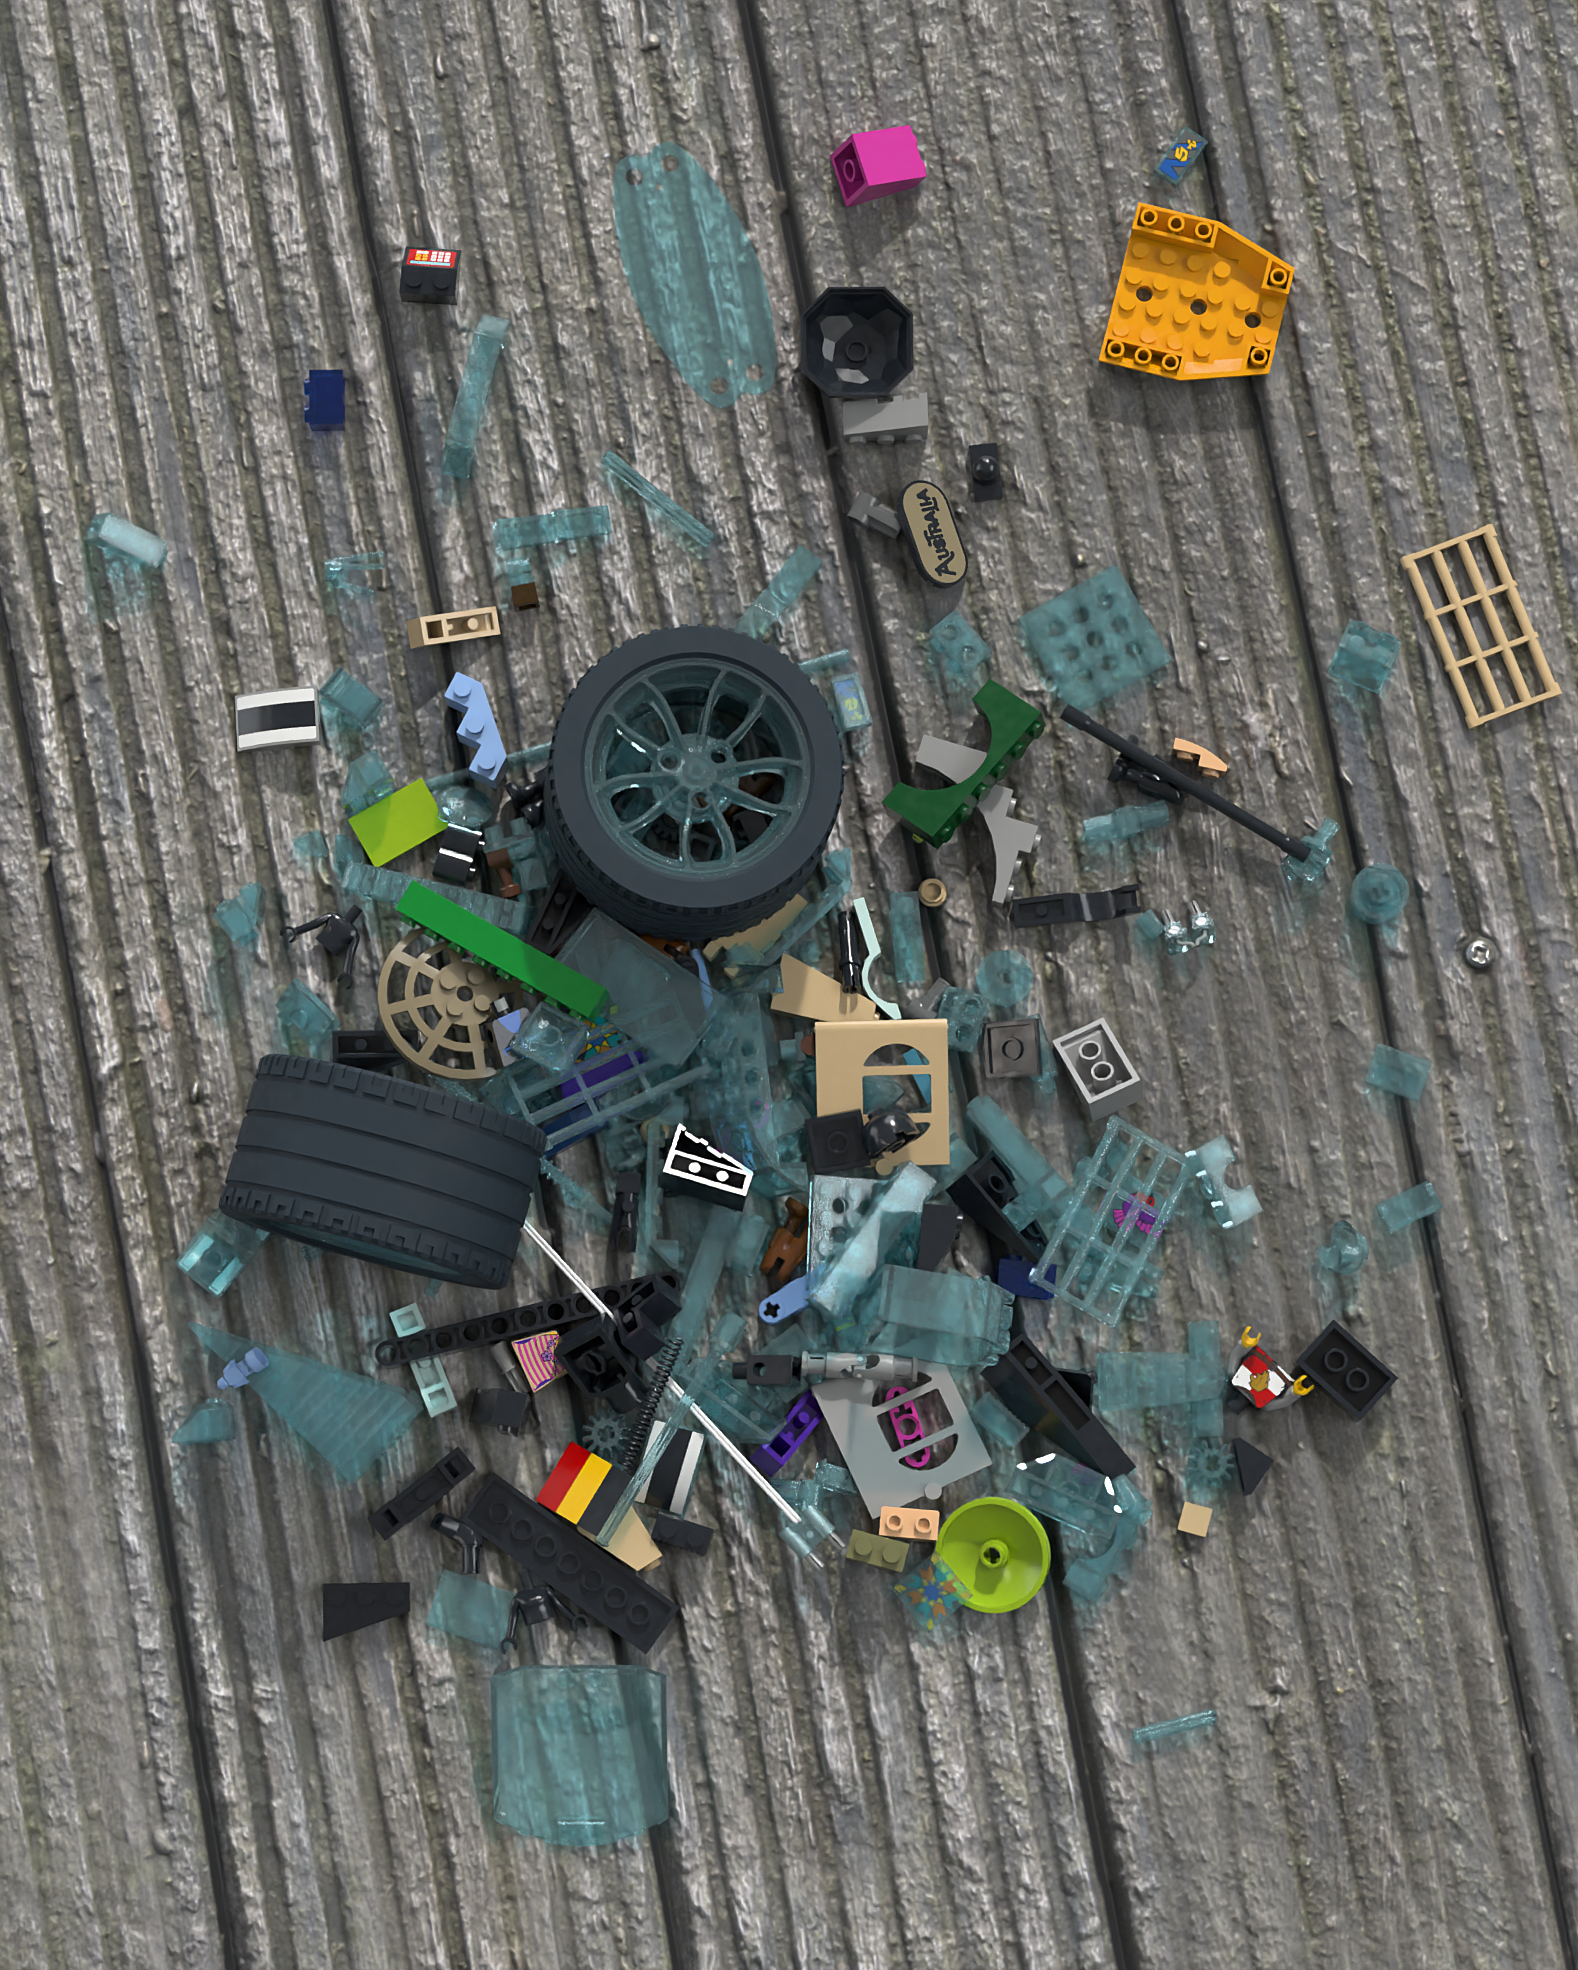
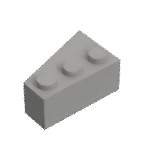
(885, 420)

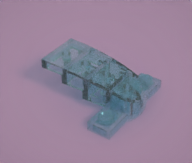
(1169, 1379)

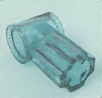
(798, 1493)

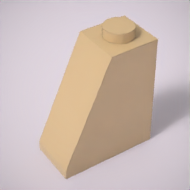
(632, 1543)

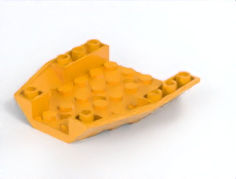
(1189, 262)

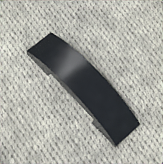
(421, 1494)

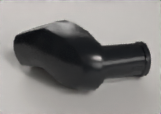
(462, 1535)

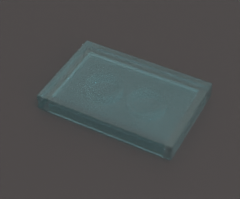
(471, 1609)

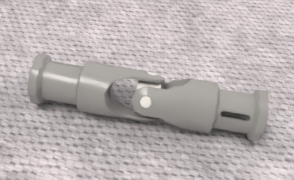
(853, 1366)

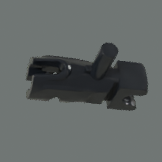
(626, 1210)

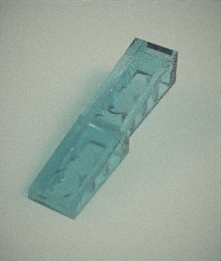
(551, 528)

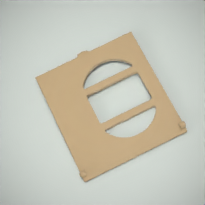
(840, 1068)

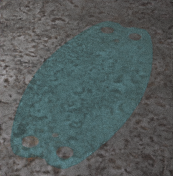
(694, 274)

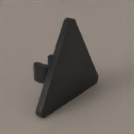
(1081, 1382)

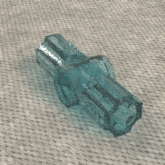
(1126, 822)

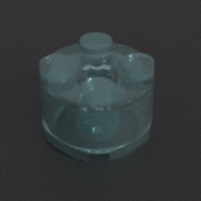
(1392, 885)

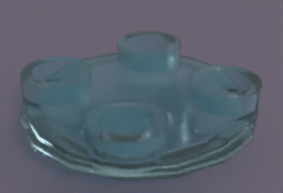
(464, 807)

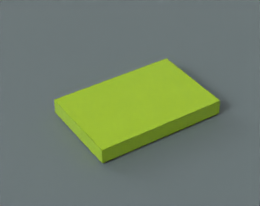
(398, 823)

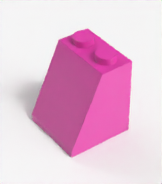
(877, 164)

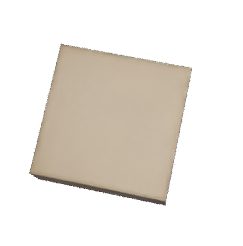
(1194, 1519)

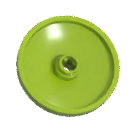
(1014, 1532)

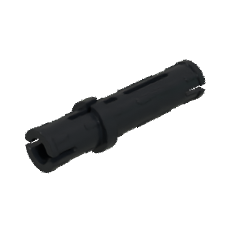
(849, 961)

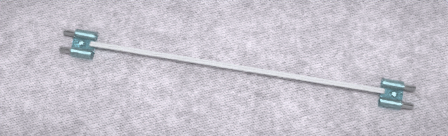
(806, 1529)

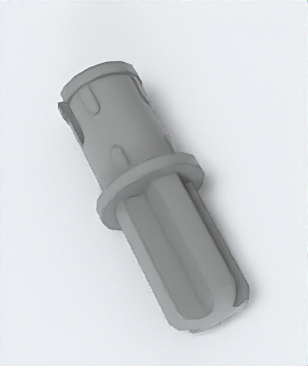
(511, 1368)

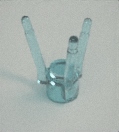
(339, 568)

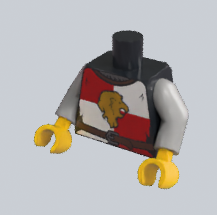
(1259, 1379)

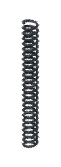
(649, 1406)

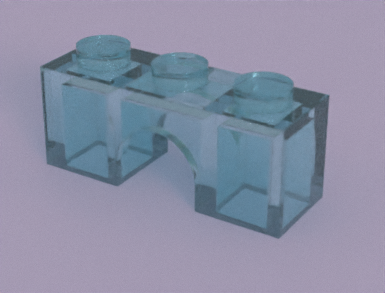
(1208, 1163)

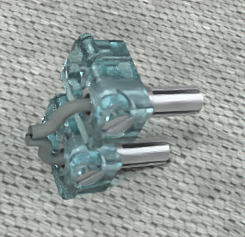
(1176, 935)

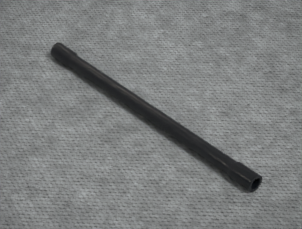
(1285, 843)

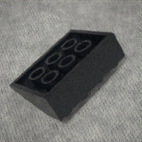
(937, 1234)

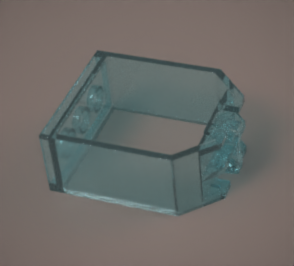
(934, 1317)

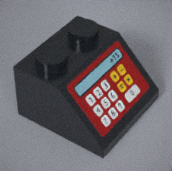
(430, 275)

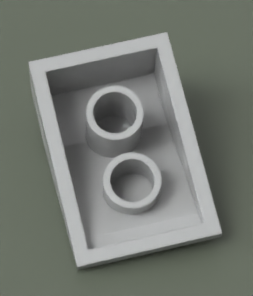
(1098, 1069)

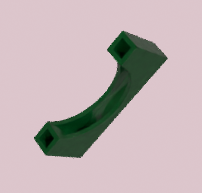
(937, 813)

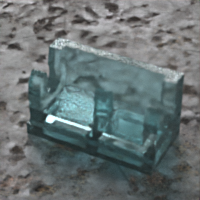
(1409, 1206)

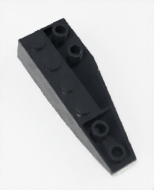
(1053, 1408)

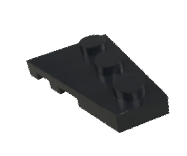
(359, 1605)

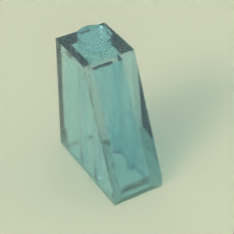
(126, 540)

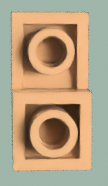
(1208, 763)

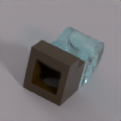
(522, 584)

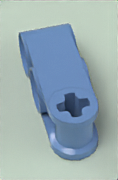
(787, 1299)

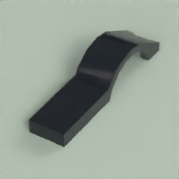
(1076, 907)

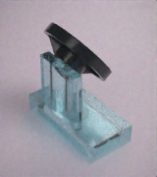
(636, 808)

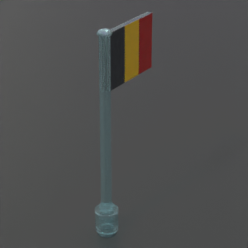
(600, 1494)

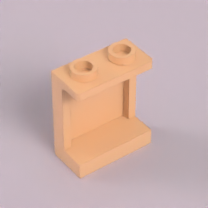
(909, 1524)

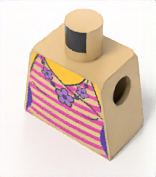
(538, 1359)

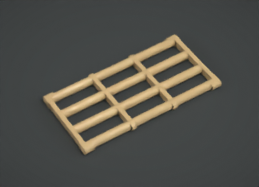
(1478, 657)

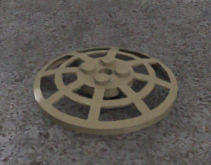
(446, 1006)

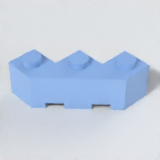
(478, 730)

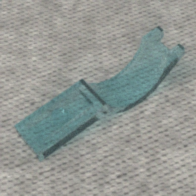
(779, 593)

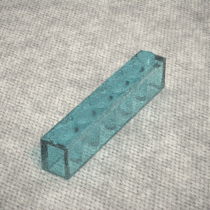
(870, 1241)

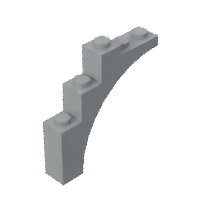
(1008, 836)

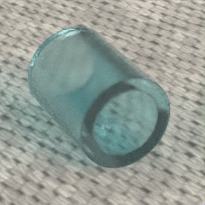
(1150, 924)

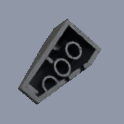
(983, 1194)

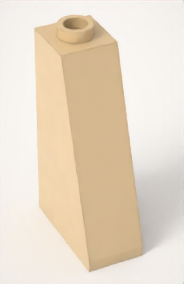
(818, 997)

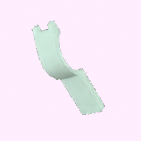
(890, 1010)

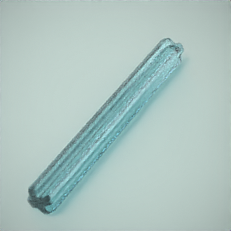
(657, 498)

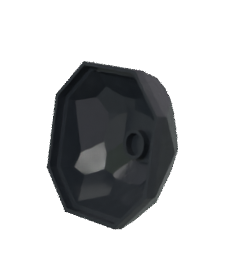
(857, 342)

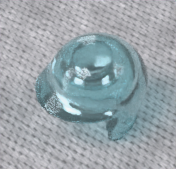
(1346, 1252)

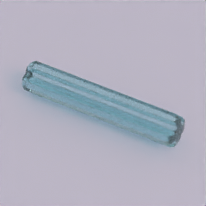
(1174, 1726)

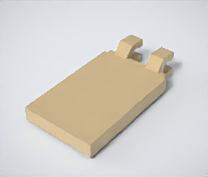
(759, 935)

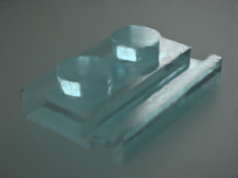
(1398, 1072)

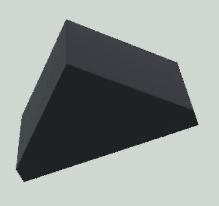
(1251, 1465)

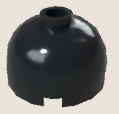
(887, 1132)

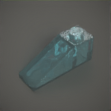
(906, 936)

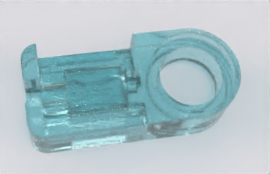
(835, 1479)

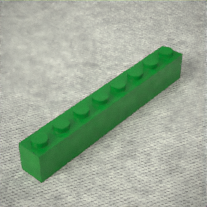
(503, 952)

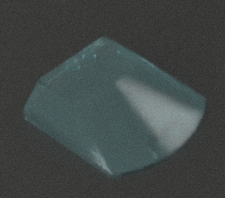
(580, 1751)

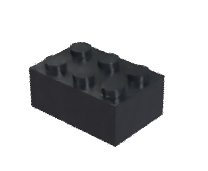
(1345, 1371)

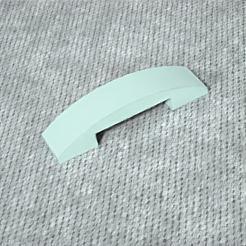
(428, 1373)

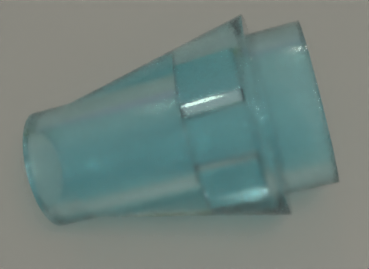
(1128, 1497)

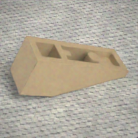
(453, 627)

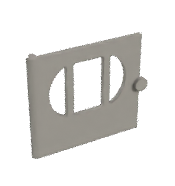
(871, 1462)

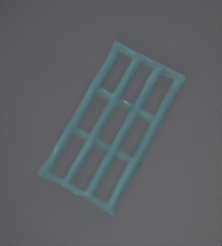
(586, 1094)
(1089, 1238)

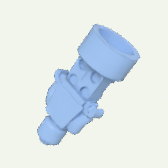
(236, 1373)

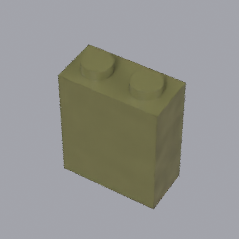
(877, 1551)

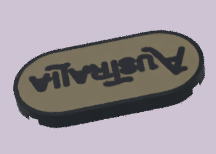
(932, 534)

